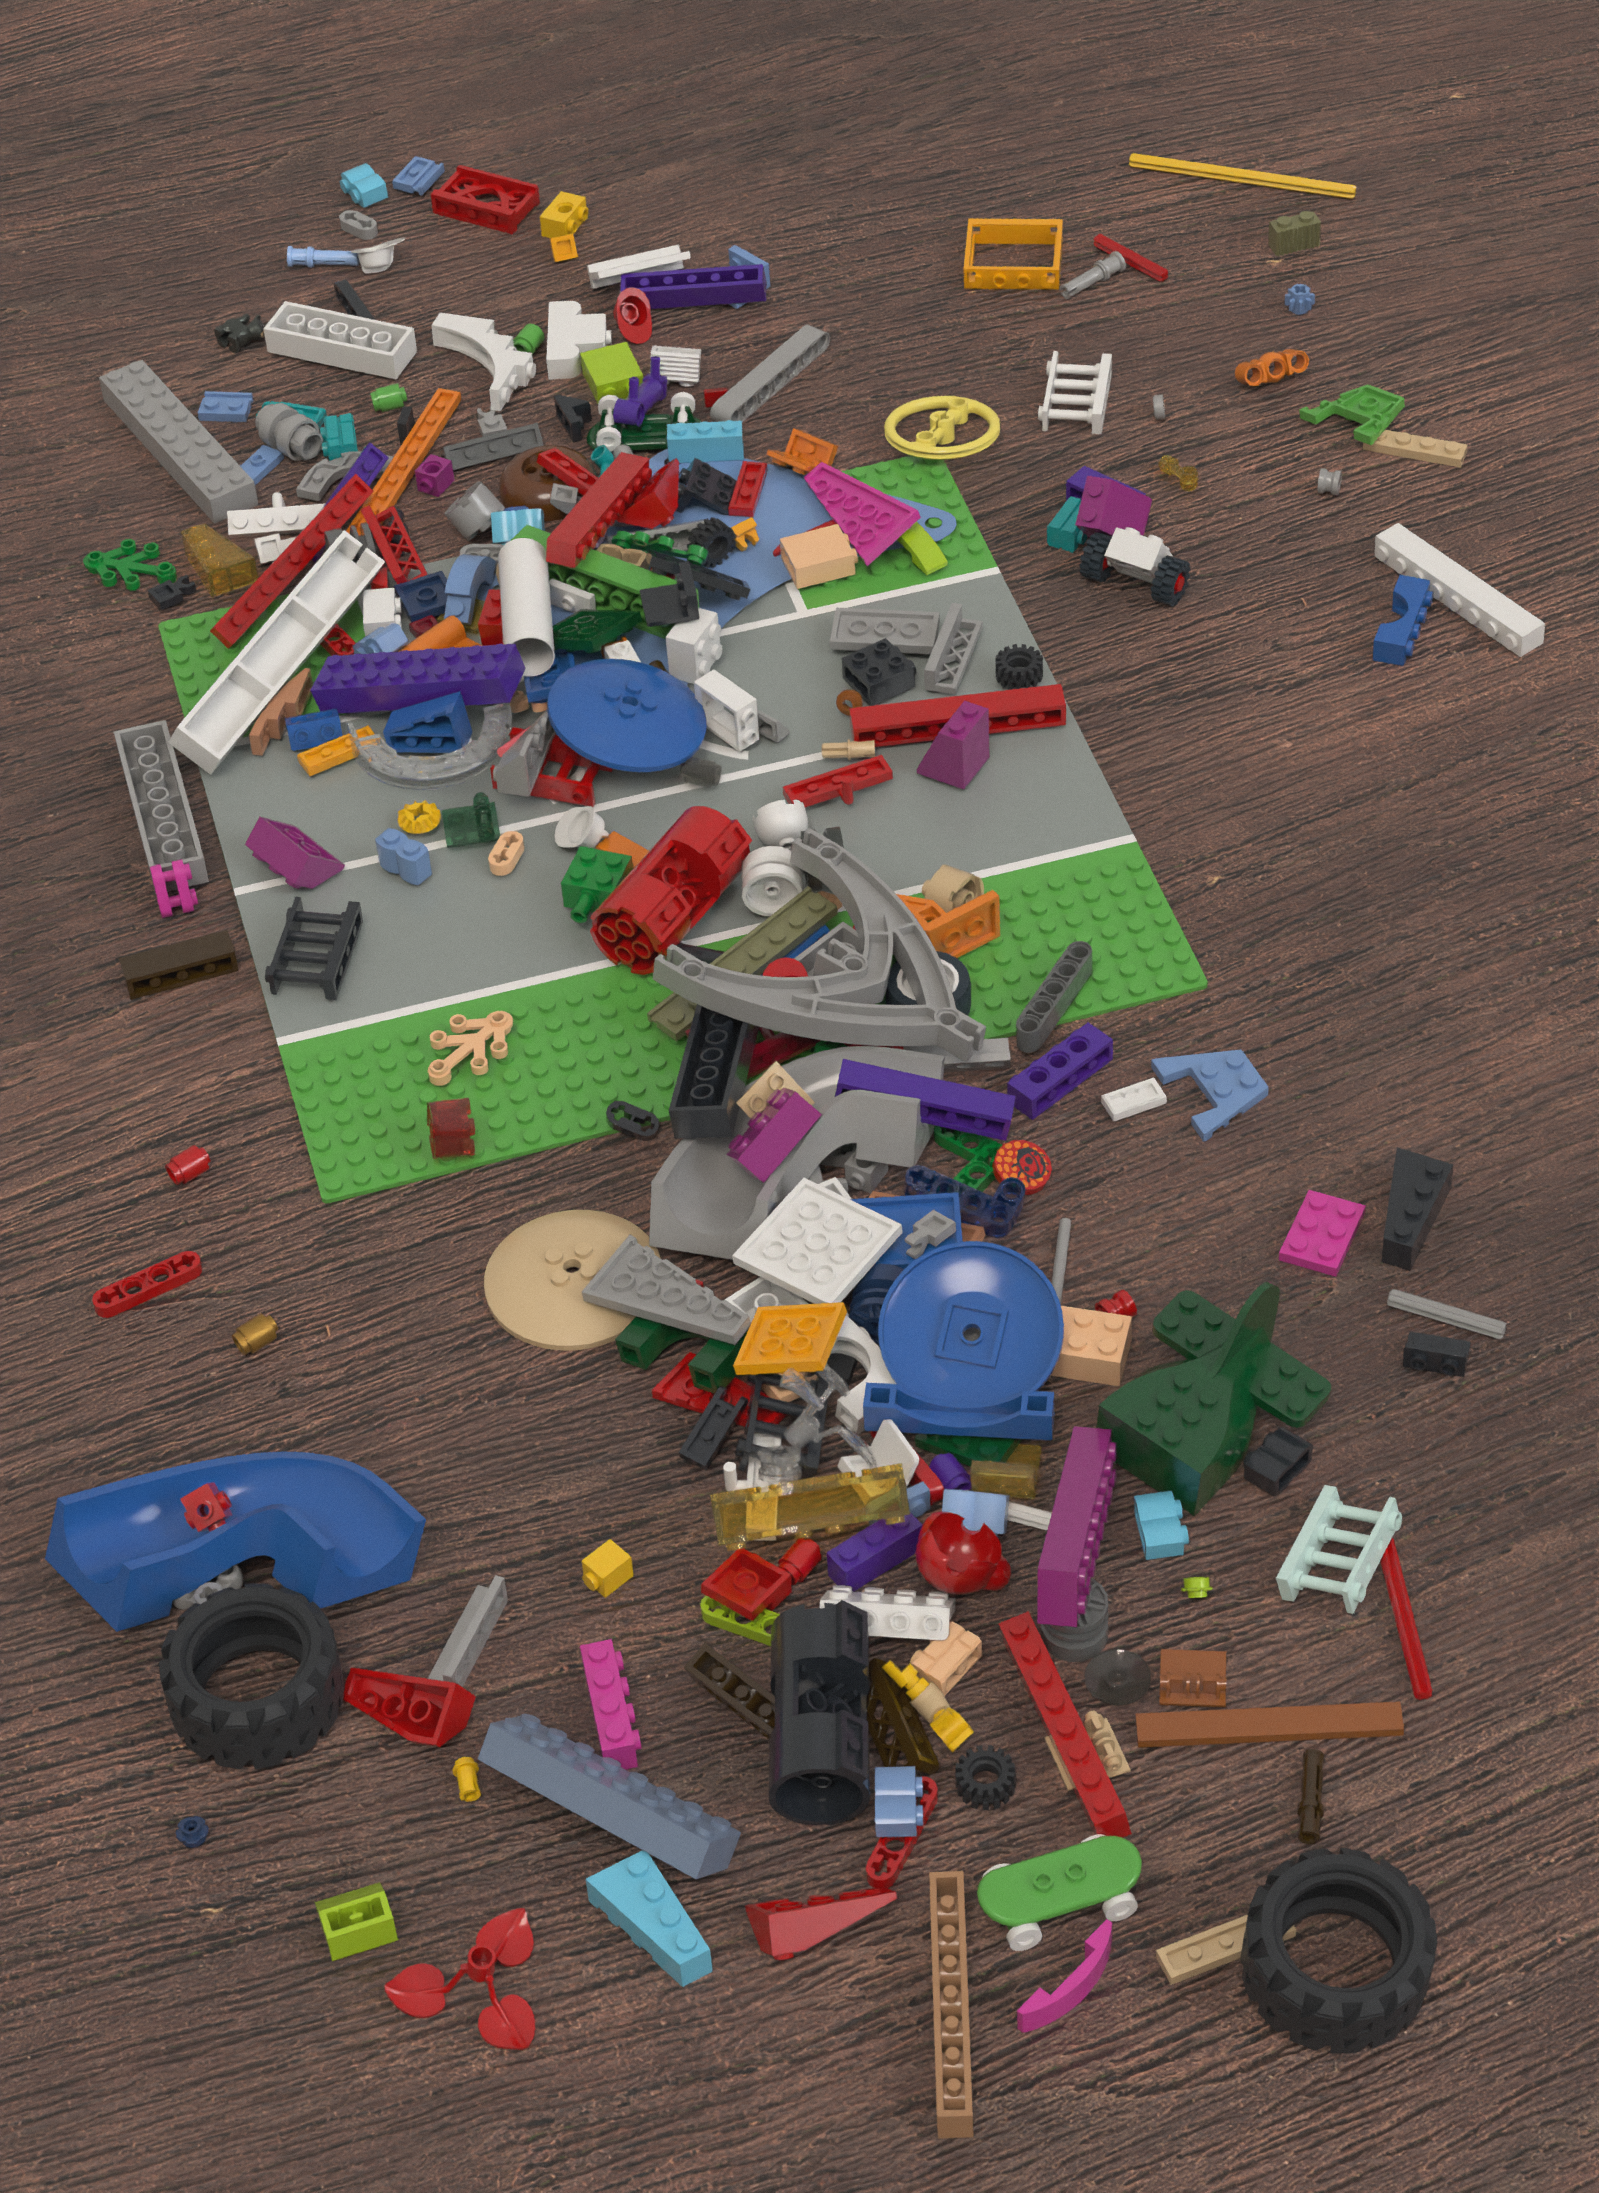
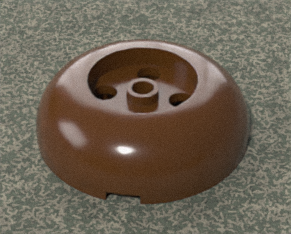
(529, 483)

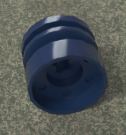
(869, 1297)

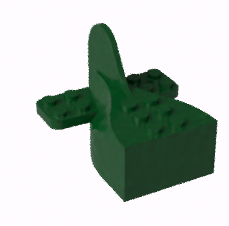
(1194, 1418)

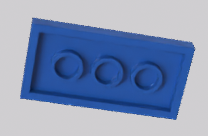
(539, 686)

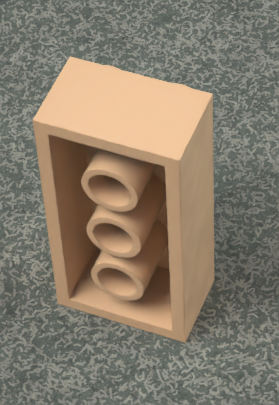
(1094, 1346)

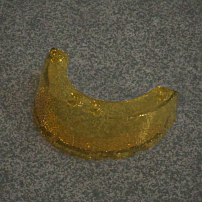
(810, 1505)

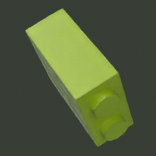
(609, 370)

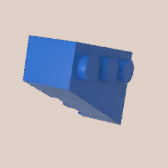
(429, 726)

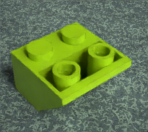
(356, 1921)

